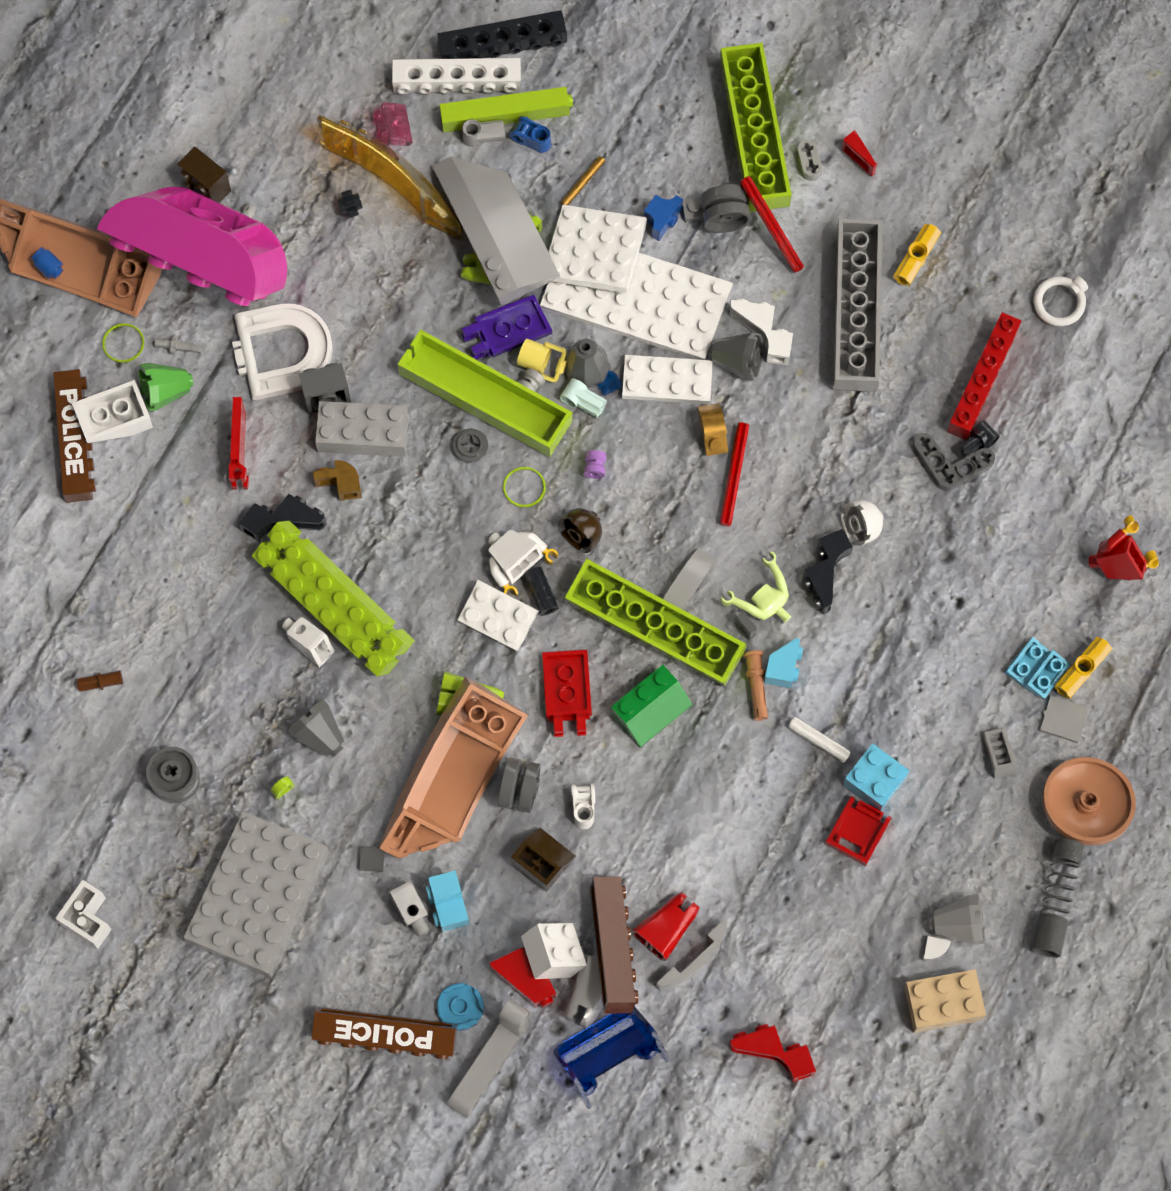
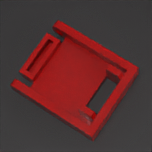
(861, 828)

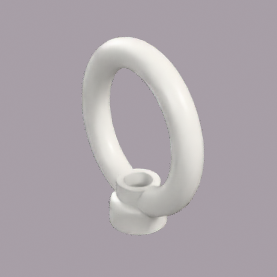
(1076, 286)

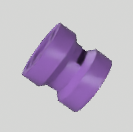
(594, 464)

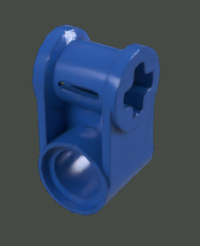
(528, 132)

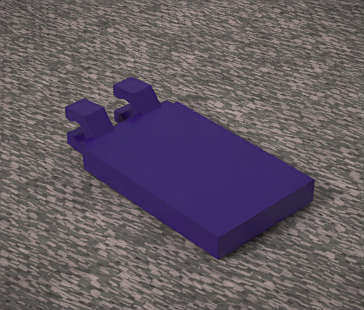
(507, 328)

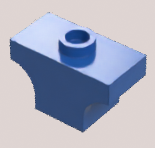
(663, 214)

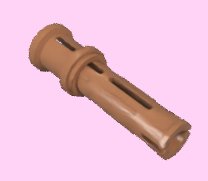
(755, 674)

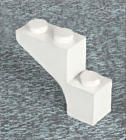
(759, 319)

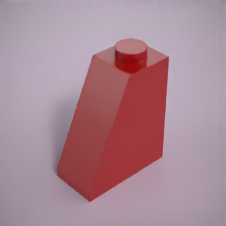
(517, 973)

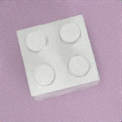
(553, 950)

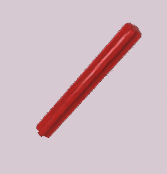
(771, 224)
(734, 474)

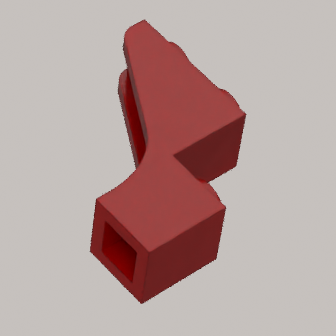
(767, 1044)

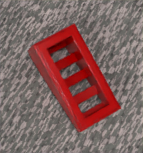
(857, 151)

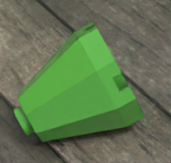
(162, 384)

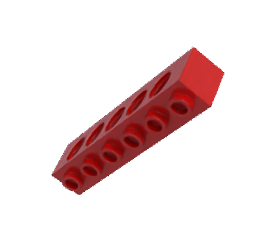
(984, 376)

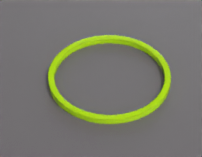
(119, 325)
(524, 468)

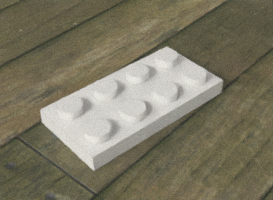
(667, 379)

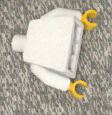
(514, 555)

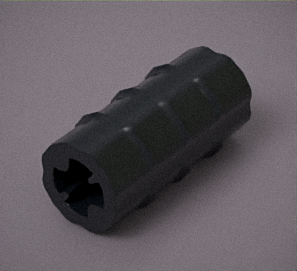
(541, 591)

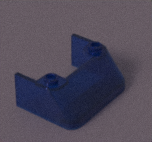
(604, 1047)

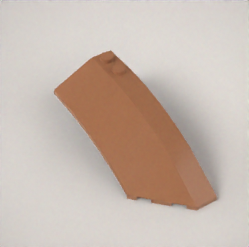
(89, 262)
(452, 770)

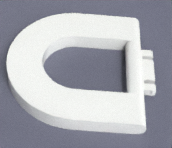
(273, 319)

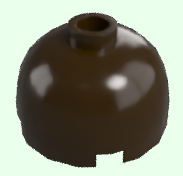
(581, 528)

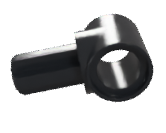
(981, 437)

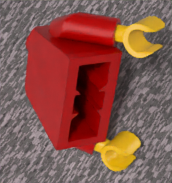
(1120, 555)

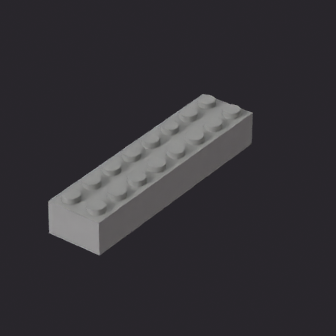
(857, 305)

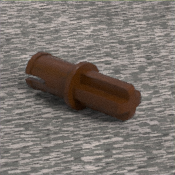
(100, 681)

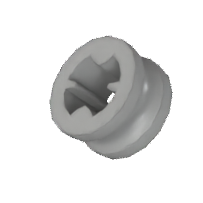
(79, 606)

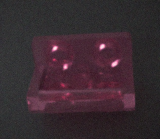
(392, 124)

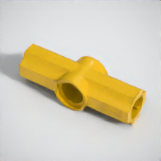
(911, 264)
(1074, 676)

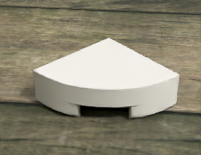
(935, 948)

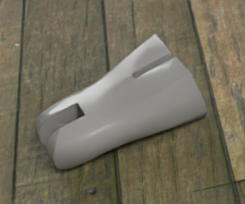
(586, 993)

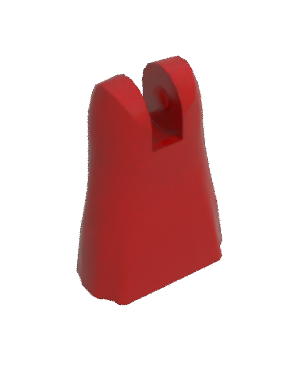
(666, 926)

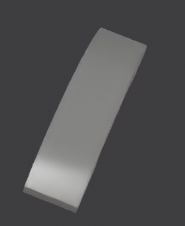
(690, 578)
(674, 978)

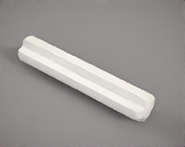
(819, 739)

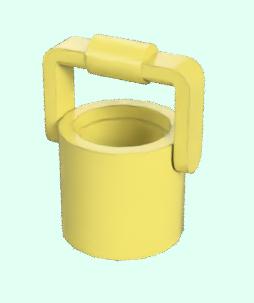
(536, 356)

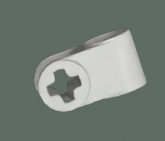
(583, 801)

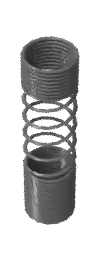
(1052, 927)

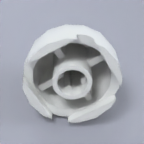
(862, 521)

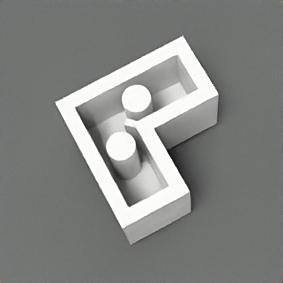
(79, 915)

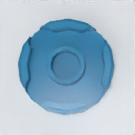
(460, 1005)

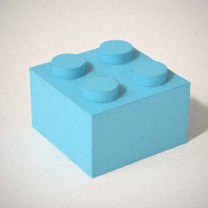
(876, 777)

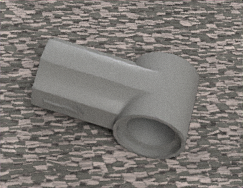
(484, 132)

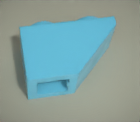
(782, 663)

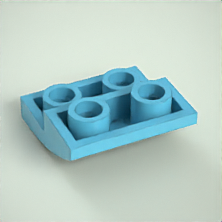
(1037, 668)

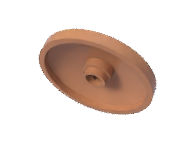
(1089, 801)

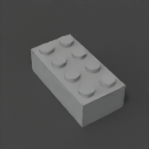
(362, 428)

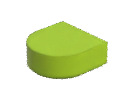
(282, 787)

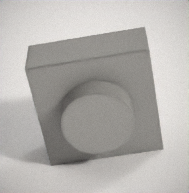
(692, 209)

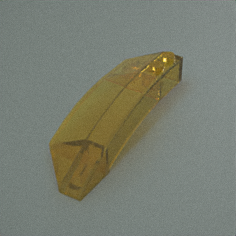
(392, 168)

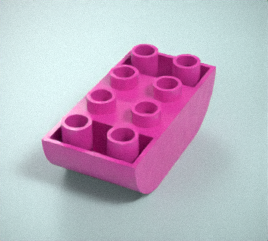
(202, 239)

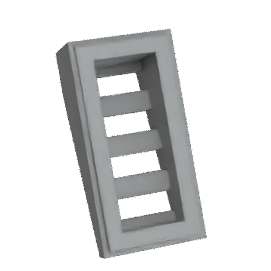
(1000, 767)

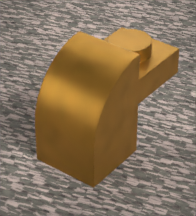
(713, 429)
(343, 476)

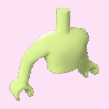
(767, 599)

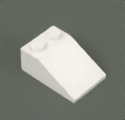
(113, 413)

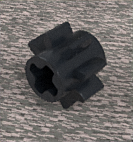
(350, 203)

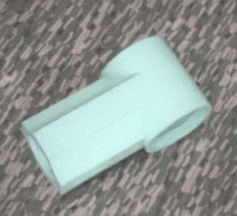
(578, 395)

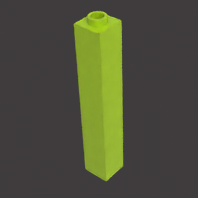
(508, 108)

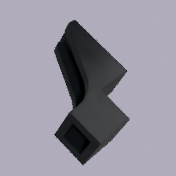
(260, 519)
(821, 575)

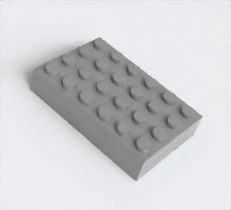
(256, 895)

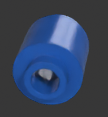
(47, 263)

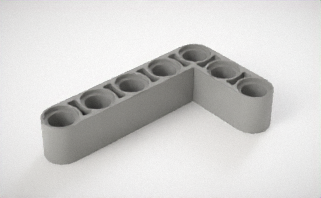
(513, 1024)

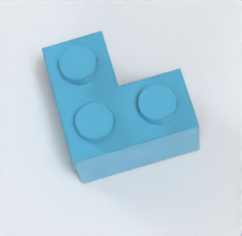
(447, 896)

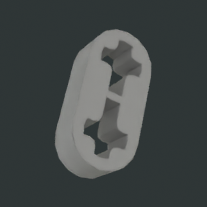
(804, 161)

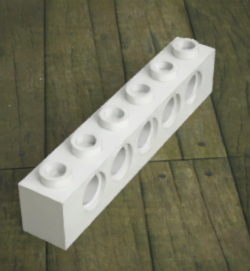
(448, 68)

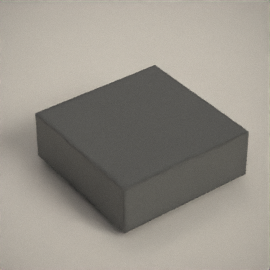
(746, 625)
(372, 859)

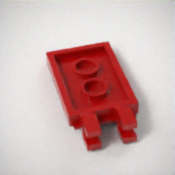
(237, 454)
(567, 689)

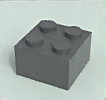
(325, 385)

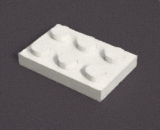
(498, 615)

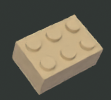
(944, 1001)

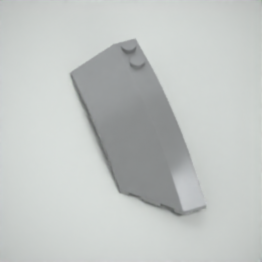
(497, 227)

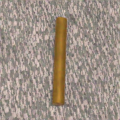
(583, 181)

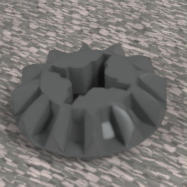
(463, 439)

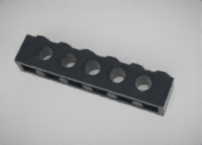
(508, 29)

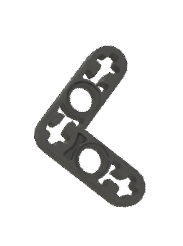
(953, 470)

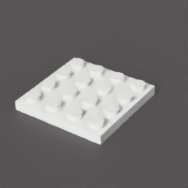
(596, 247)

